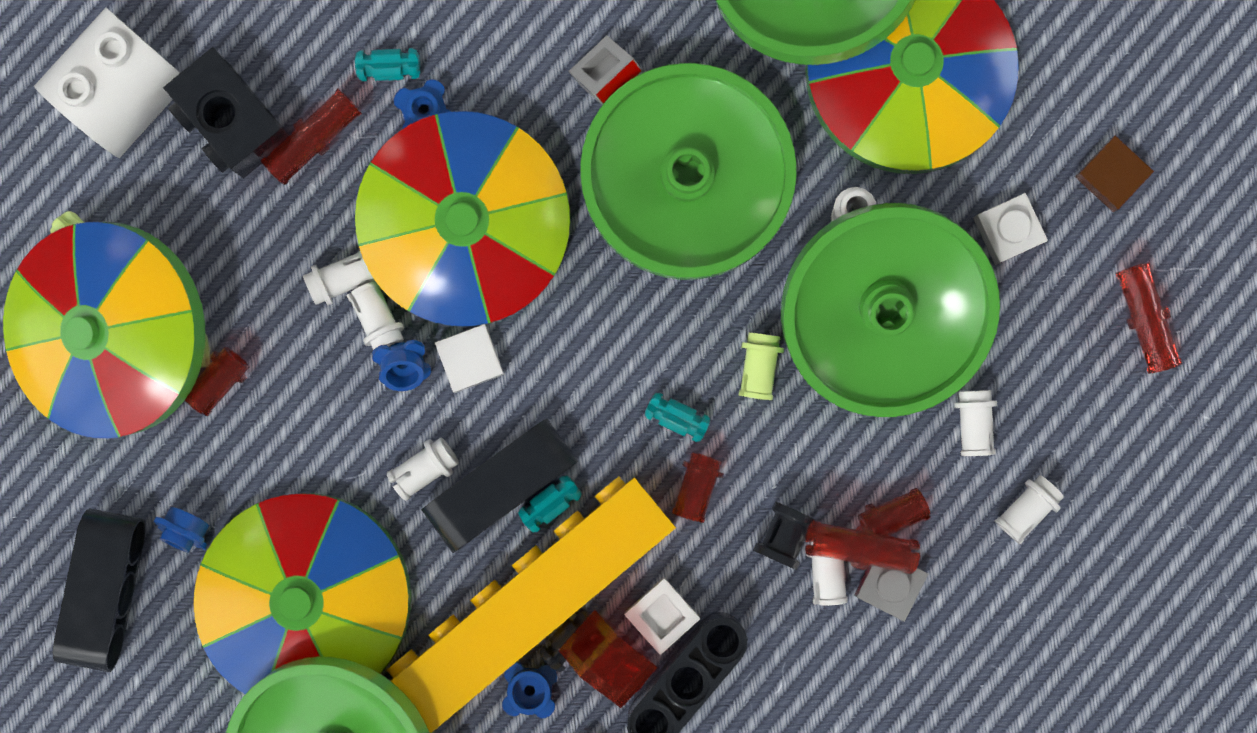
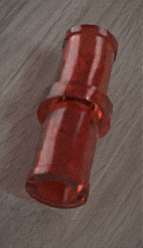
(311, 137)
(1148, 318)
(862, 547)

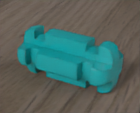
(387, 64)
(677, 417)
(549, 503)

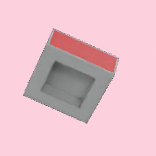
(605, 69)
(891, 590)

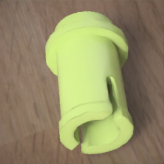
(760, 366)

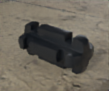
(551, 654)

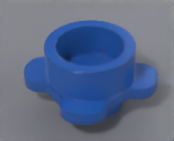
(410, 101)
(402, 365)
(182, 530)
(518, 701)

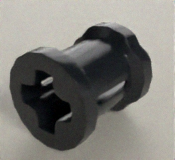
(785, 535)

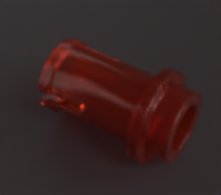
(217, 380)
(697, 487)
(896, 513)

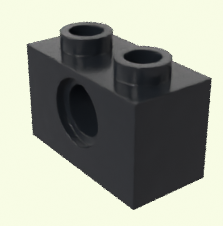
(207, 88)

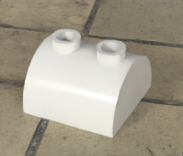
(109, 83)

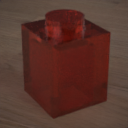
(607, 659)

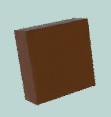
(1114, 173)

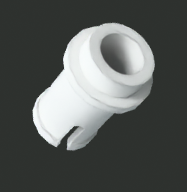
(856, 196)
(337, 278)
(375, 316)
(976, 422)
(423, 468)
(1030, 508)
(828, 581)

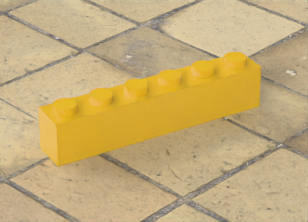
(532, 603)

